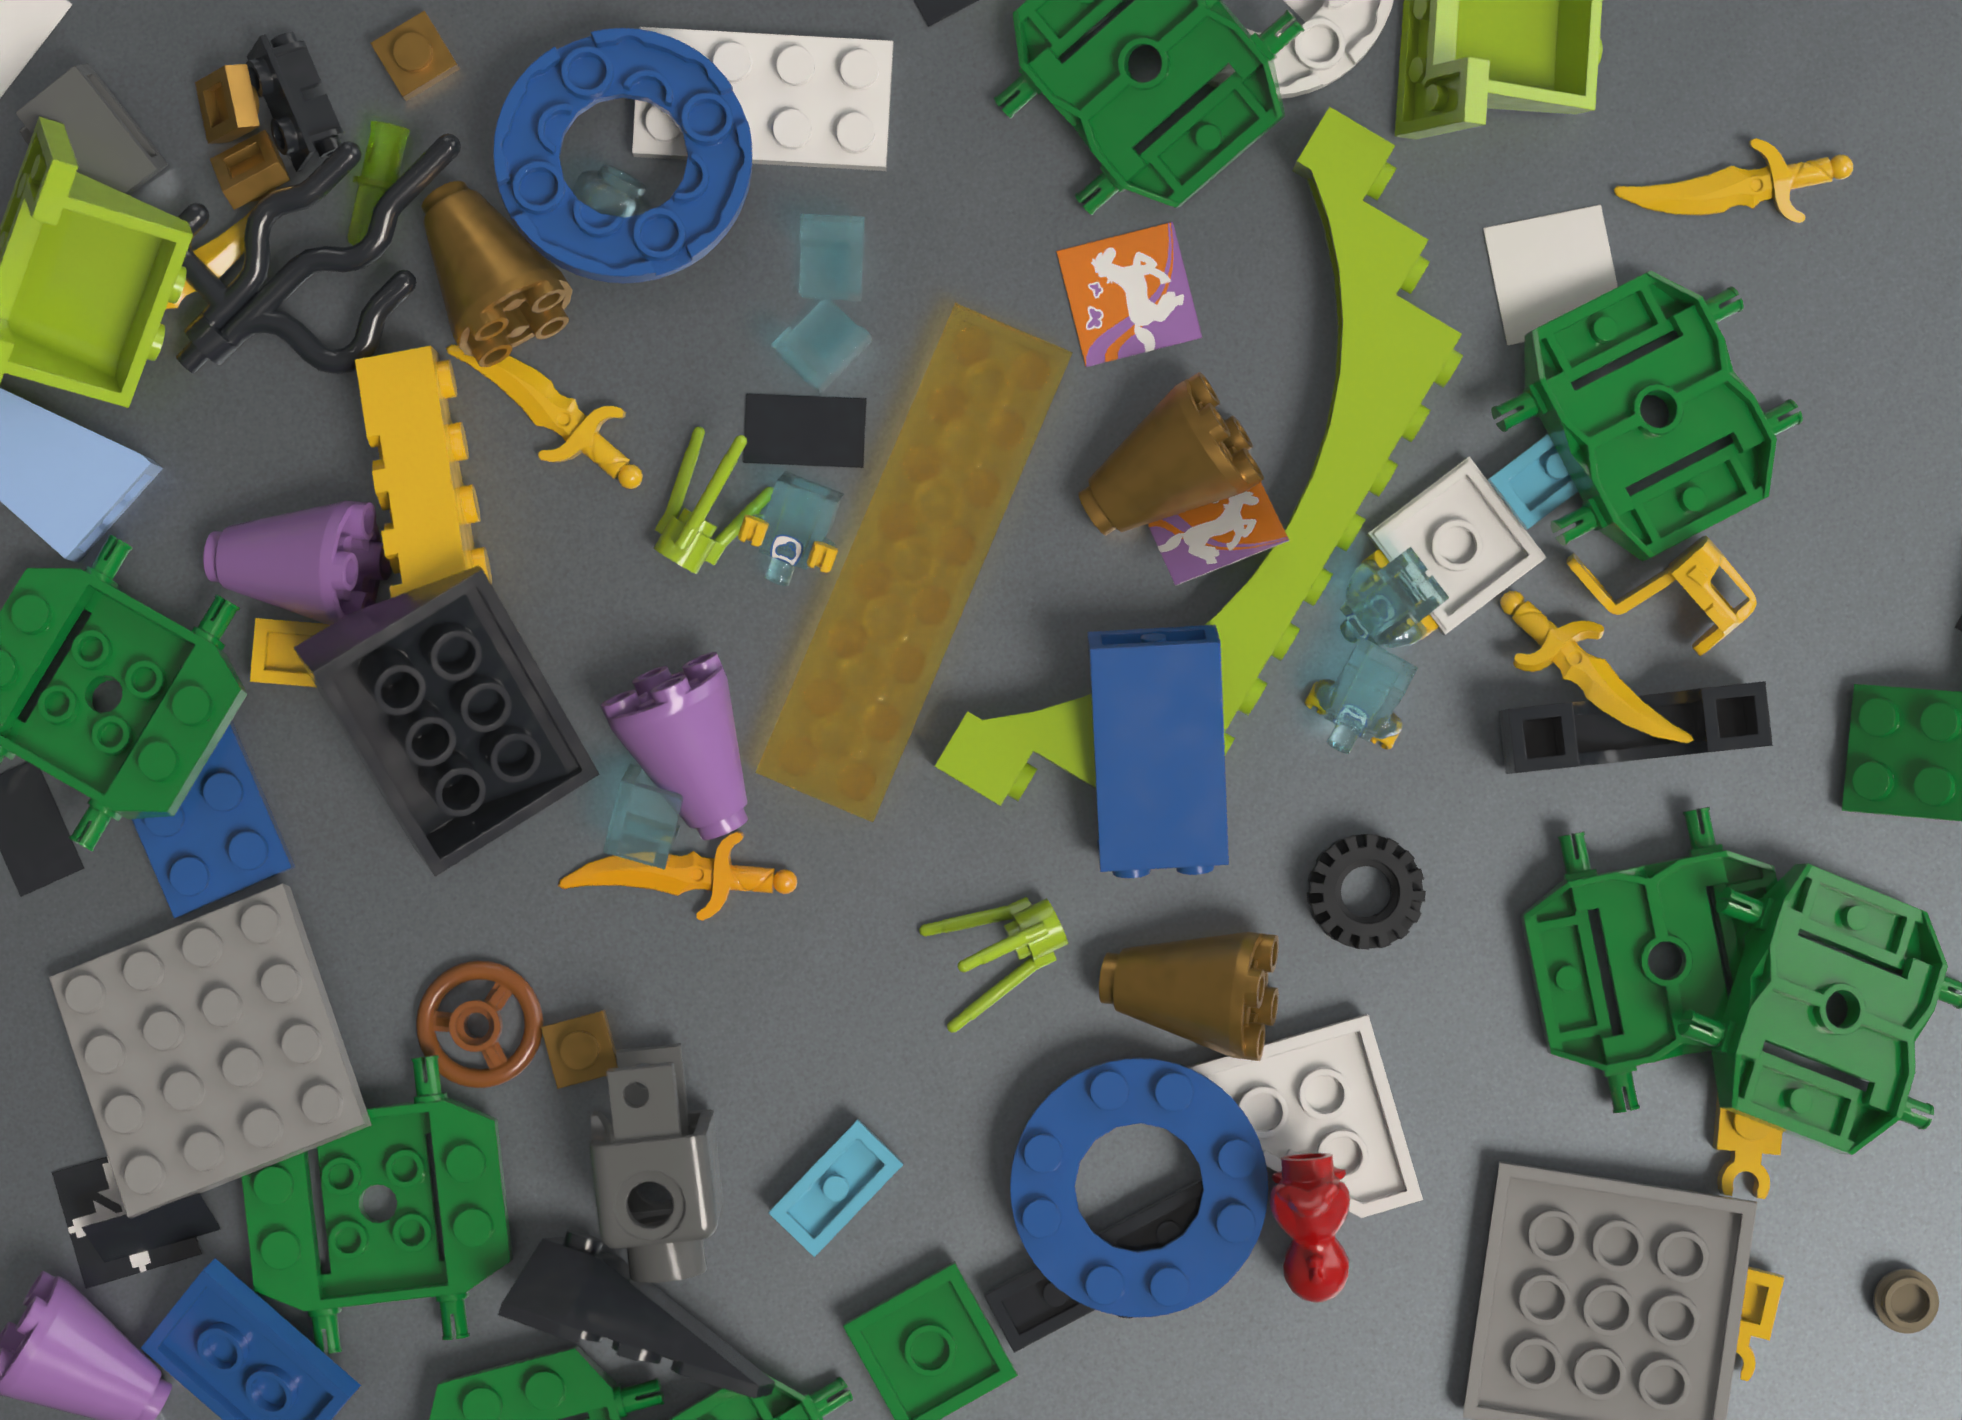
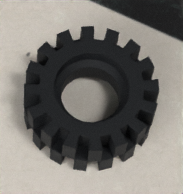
(1405, 891)

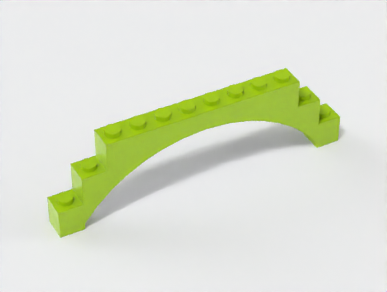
(1382, 373)

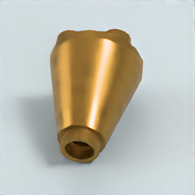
(490, 276)
(1172, 462)
(1199, 989)

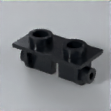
(281, 77)

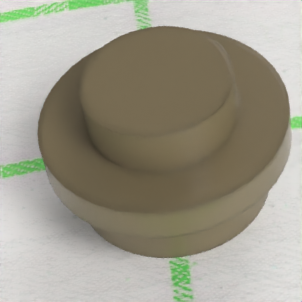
(1906, 1301)

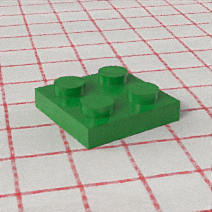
(1905, 753)
(930, 1347)

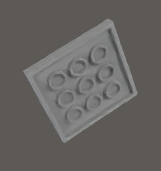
(209, 1051)
(1607, 1300)

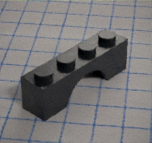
(1585, 735)

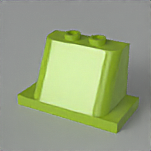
(1494, 56)
(83, 276)

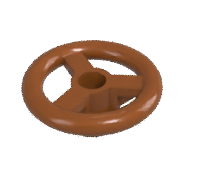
(506, 983)

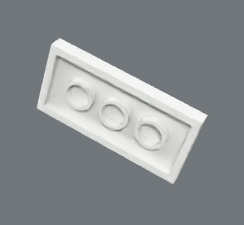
(802, 95)

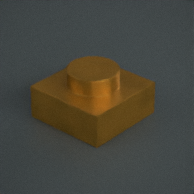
(415, 55)
(228, 103)
(249, 170)
(580, 1048)

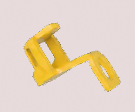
(1694, 572)

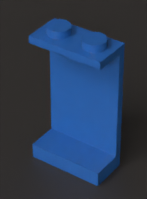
(1159, 750)

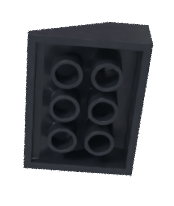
(448, 714)

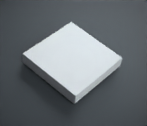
(1463, 540)

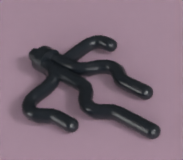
(240, 311)

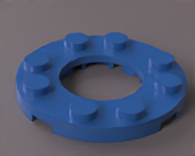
(606, 68)
(1157, 1278)

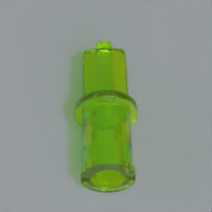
(378, 172)

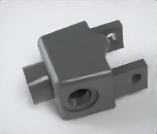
(658, 1142)

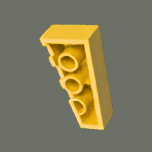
(419, 467)

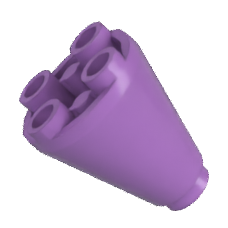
(303, 561)
(686, 740)
(76, 1359)

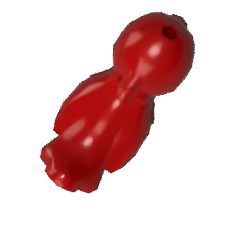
(1311, 1209)

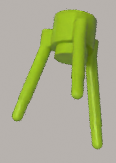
(689, 538)
(1031, 933)

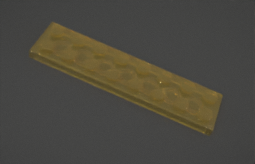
(914, 562)

